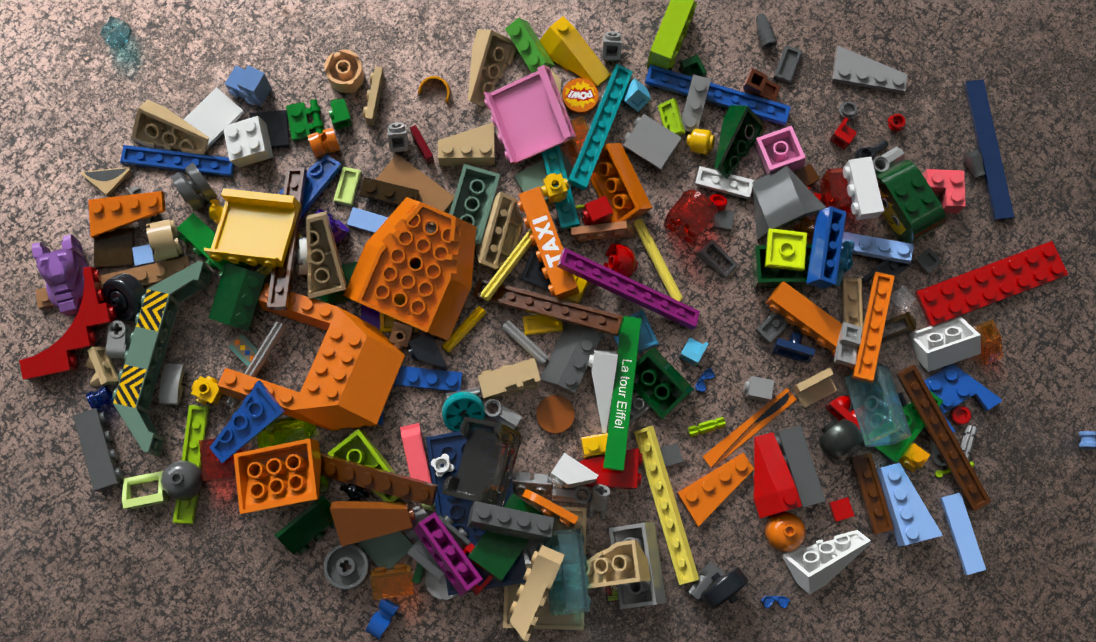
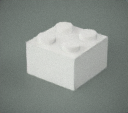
(247, 141)

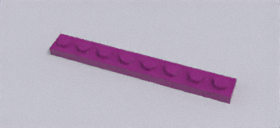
(628, 288)

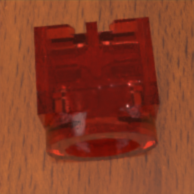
(834, 190)
(691, 216)

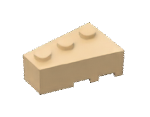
(509, 379)

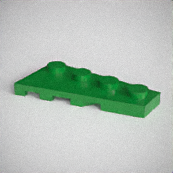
(915, 425)

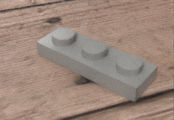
(695, 102)

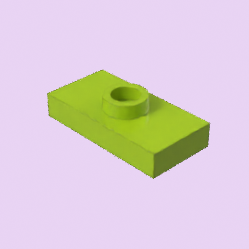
(671, 117)

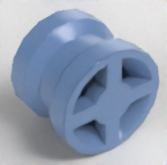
(1088, 439)

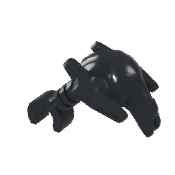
(354, 491)

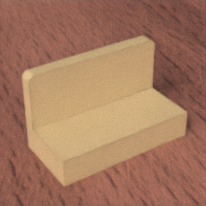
(815, 388)

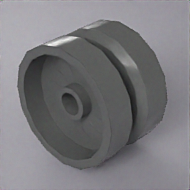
(193, 187)
(335, 566)

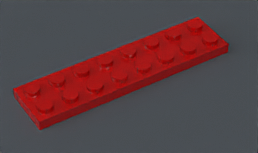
(991, 283)

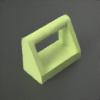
(129, 503)

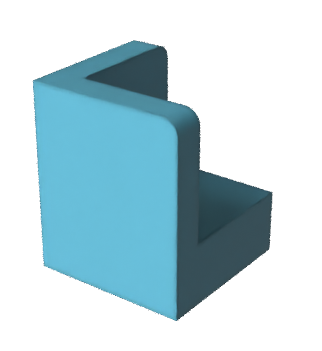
(636, 95)
(693, 351)

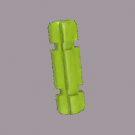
(707, 426)

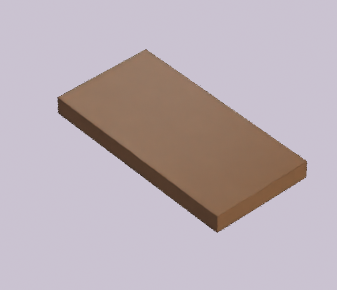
(404, 174)

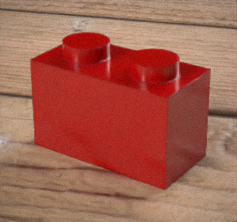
(597, 212)

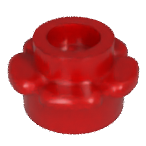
(896, 118)

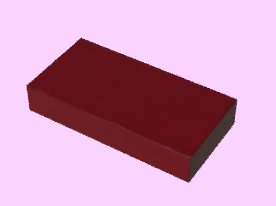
(421, 144)

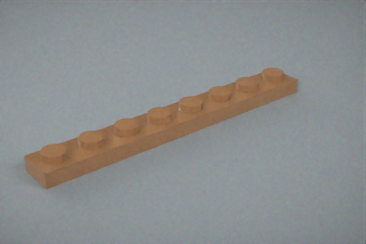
(146, 274)

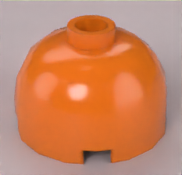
(785, 531)

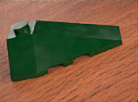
(737, 136)

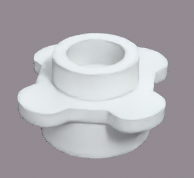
(444, 459)

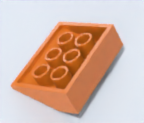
(278, 475)

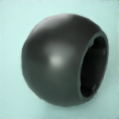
(839, 438)

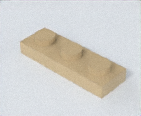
(373, 96)

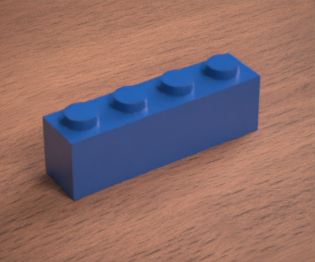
(826, 247)

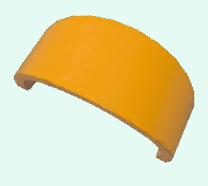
(434, 78)

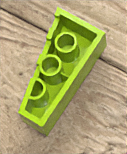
(362, 450)

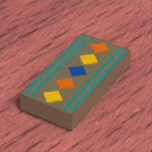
(244, 349)

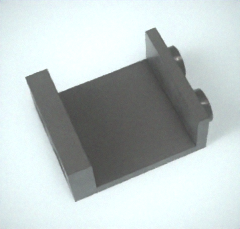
(422, 555)

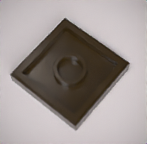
(114, 249)

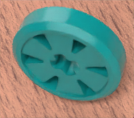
(458, 402)

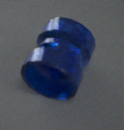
(100, 397)

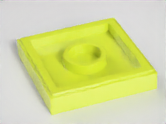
(786, 249)

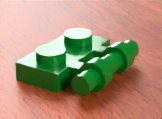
(298, 120)

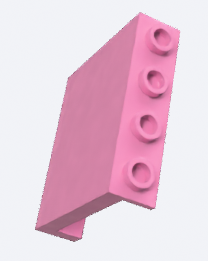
(530, 115)

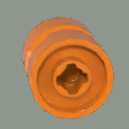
(323, 142)

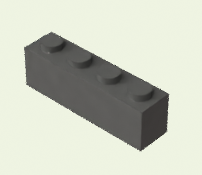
(98, 450)
(800, 464)
(510, 522)

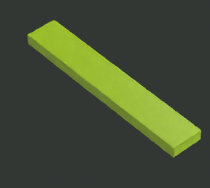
(195, 430)

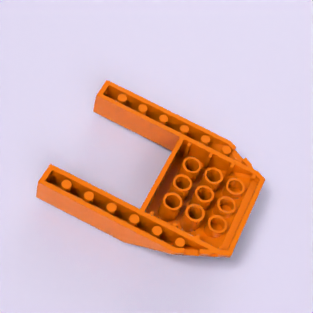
(348, 374)

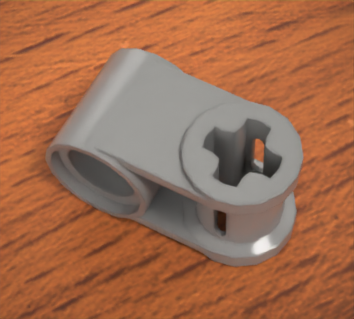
(118, 342)

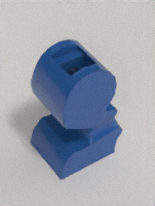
(382, 618)

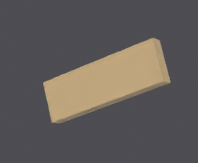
(852, 301)

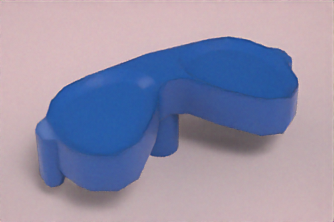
(707, 374)
(782, 601)

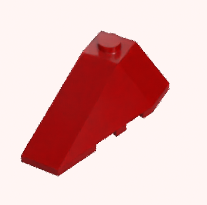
(772, 480)

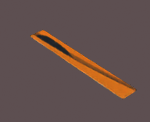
(749, 428)

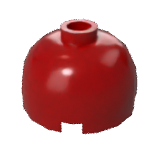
(621, 260)

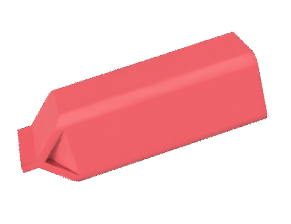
(415, 452)

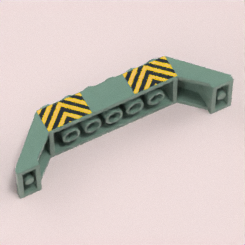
(148, 350)

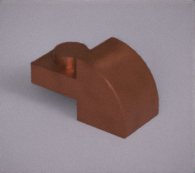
(760, 86)

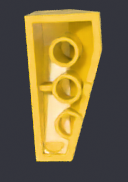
(572, 52)

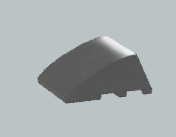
(781, 200)

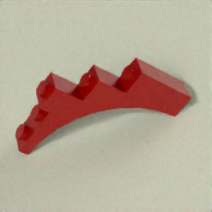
(79, 336)

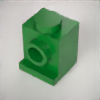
(339, 114)

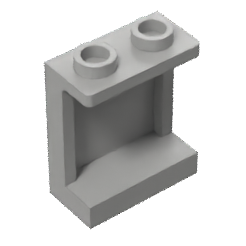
(652, 142)

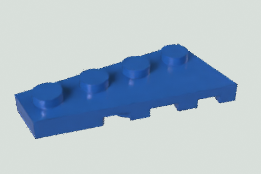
(253, 416)

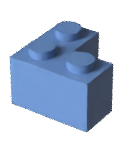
(248, 84)

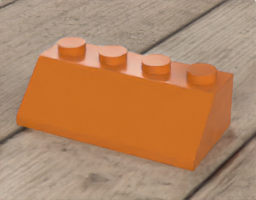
(618, 181)

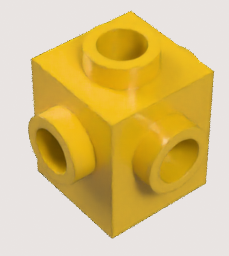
(553, 193)
(206, 390)

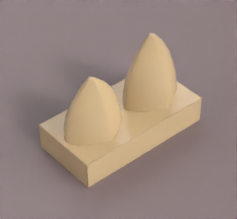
(103, 366)

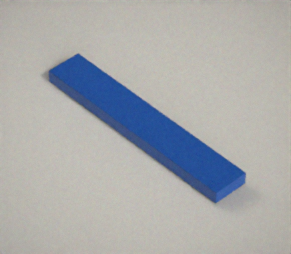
(176, 161)

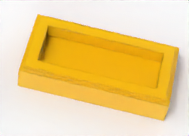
(540, 325)

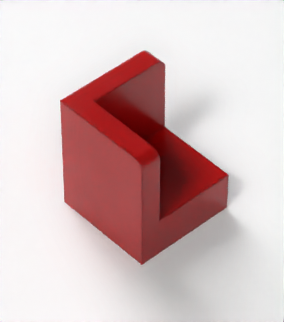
(843, 135)

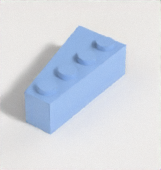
(907, 511)

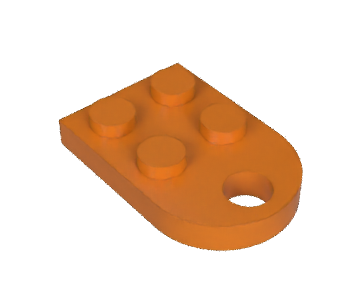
(551, 509)

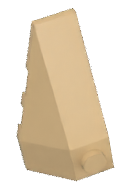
(162, 128)
(618, 565)

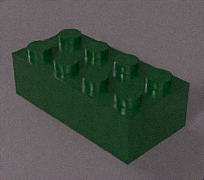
(771, 277)

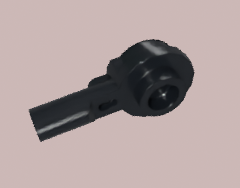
(870, 152)

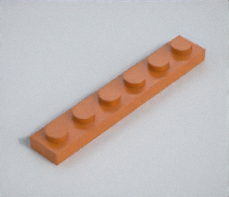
(873, 327)

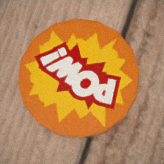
(580, 96)

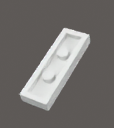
(733, 185)

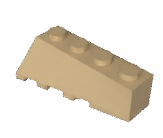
(323, 261)
(536, 589)

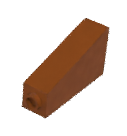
(366, 520)

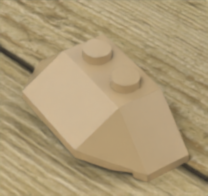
(501, 232)

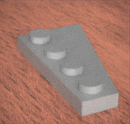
(864, 72)

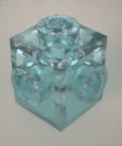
(115, 33)

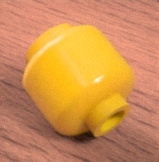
(701, 141)

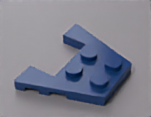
(956, 386)

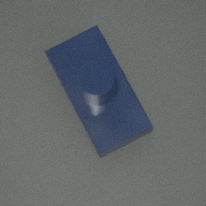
(794, 349)

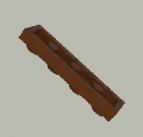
(872, 493)

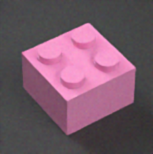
(779, 150)

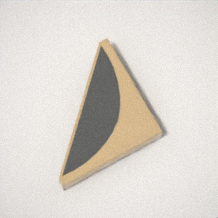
(107, 179)

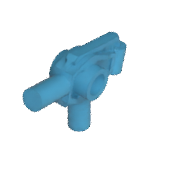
(845, 261)

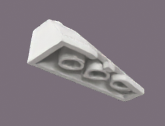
(603, 374)
(821, 562)

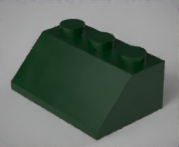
(236, 296)
(659, 383)
(307, 527)

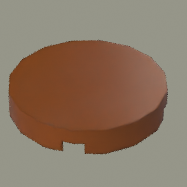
(555, 414)

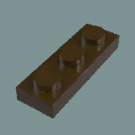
(386, 192)

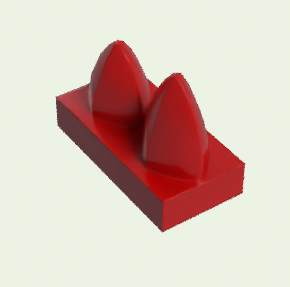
(839, 409)

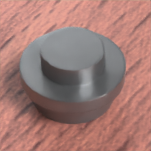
(848, 110)

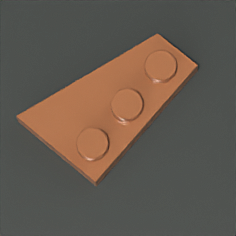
(612, 230)

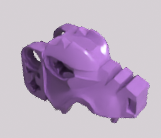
(62, 273)

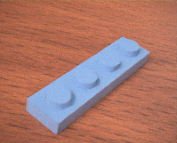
(880, 247)

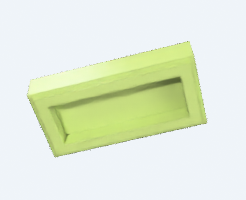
(347, 186)

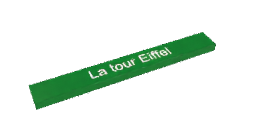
(622, 394)

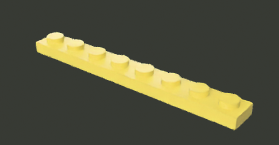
(666, 505)

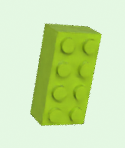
(671, 33)

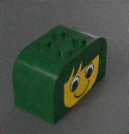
(909, 203)

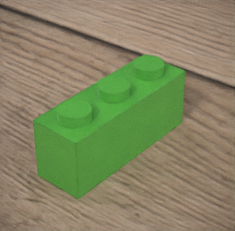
(528, 45)

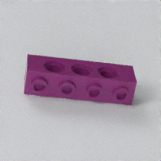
(447, 554)

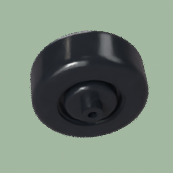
(125, 295)
(724, 588)

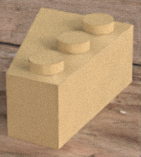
(468, 147)

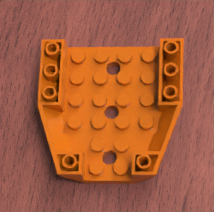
(434, 290)

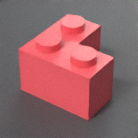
(949, 187)

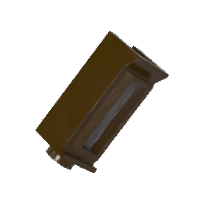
(898, 327)

